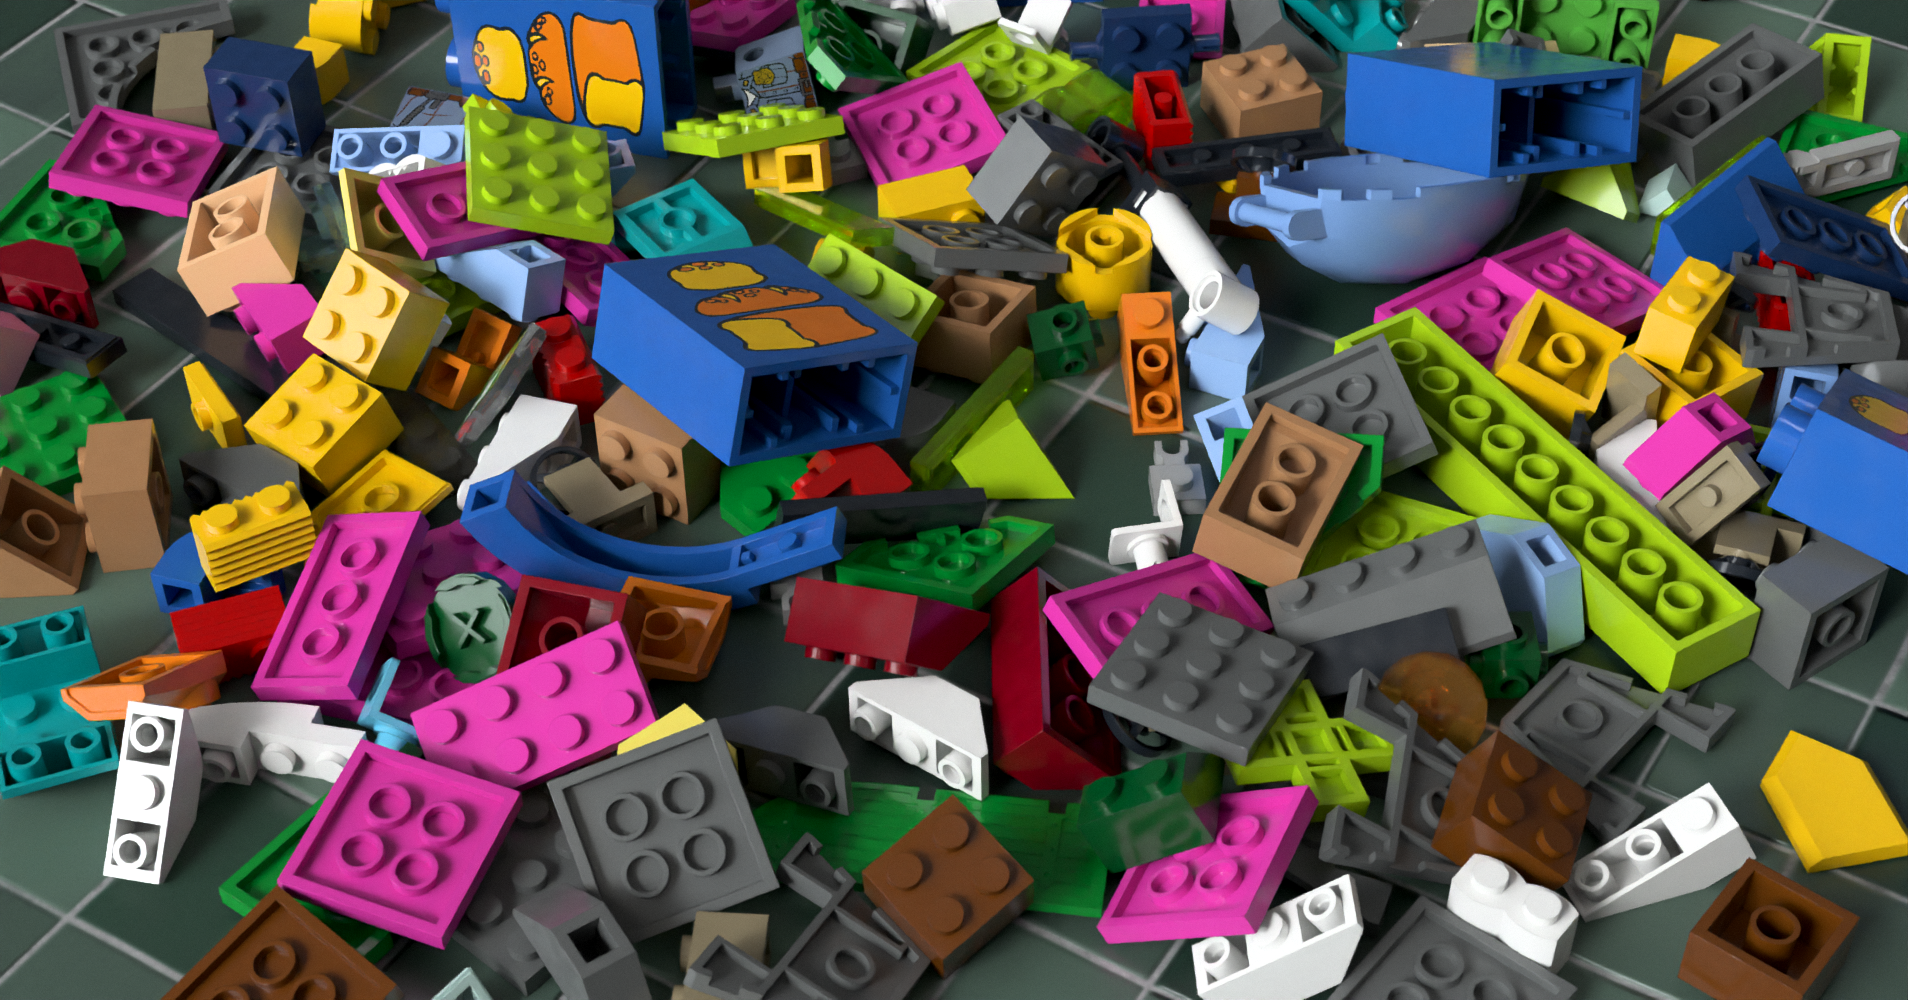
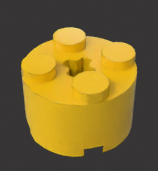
(349, 23)
(1105, 259)

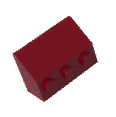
(558, 612)
(879, 626)

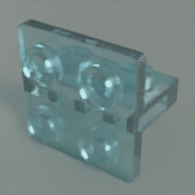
(325, 249)

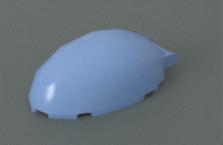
(1379, 215)

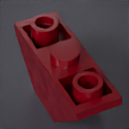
(46, 281)

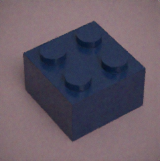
(265, 96)

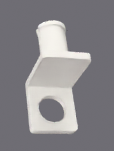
(1039, 25)
(1150, 542)

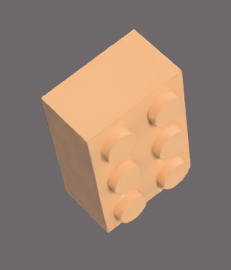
(241, 237)

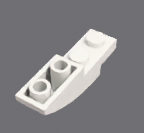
(271, 737)

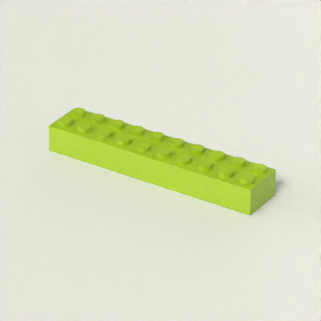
(1499, 457)

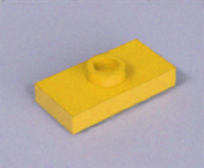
(212, 407)

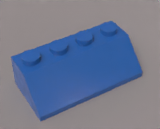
(1713, 220)

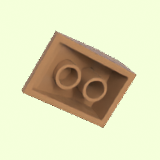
(1276, 497)

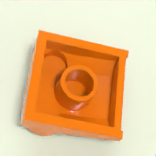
(679, 629)
(163, 679)

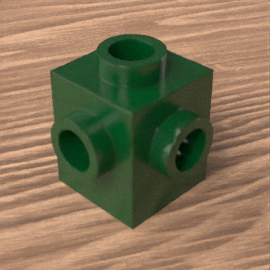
(1065, 340)
(1512, 666)

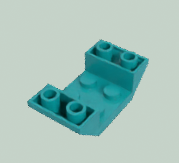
(1355, 23)
(677, 223)
(40, 733)

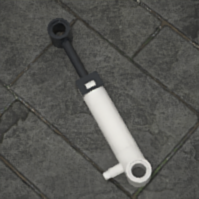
(1192, 257)

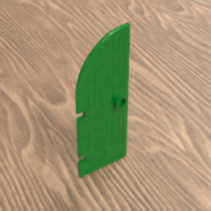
(1044, 843)

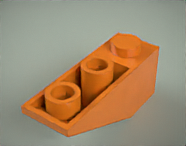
(1150, 363)

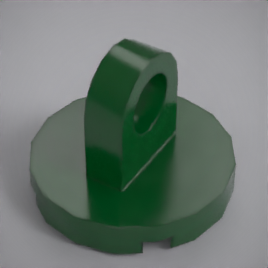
(469, 624)

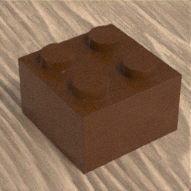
(1513, 810)
(949, 885)
(1767, 940)

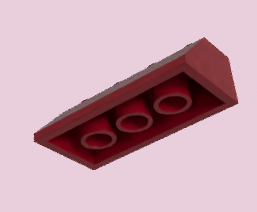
(1040, 694)

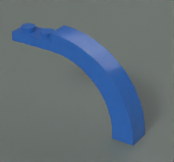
(548, 544)

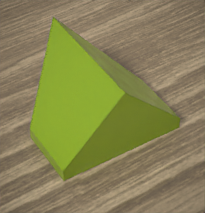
(1844, 74)
(1601, 187)
(1009, 460)

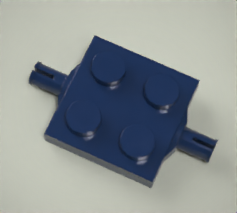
(1145, 41)

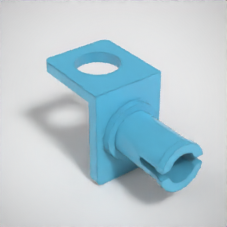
(389, 730)

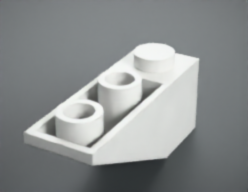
(523, 436)
(1661, 858)

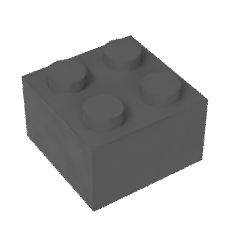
(1036, 177)
(1814, 609)

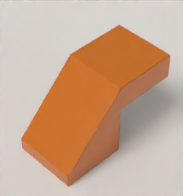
(460, 375)

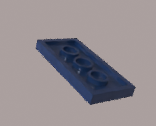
(1824, 237)

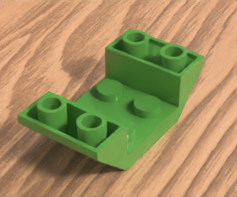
(1598, 28)

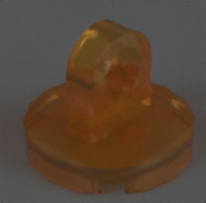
(1442, 693)

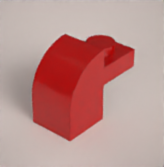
(851, 472)

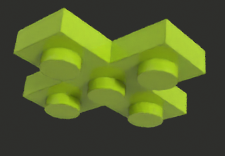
(1317, 753)

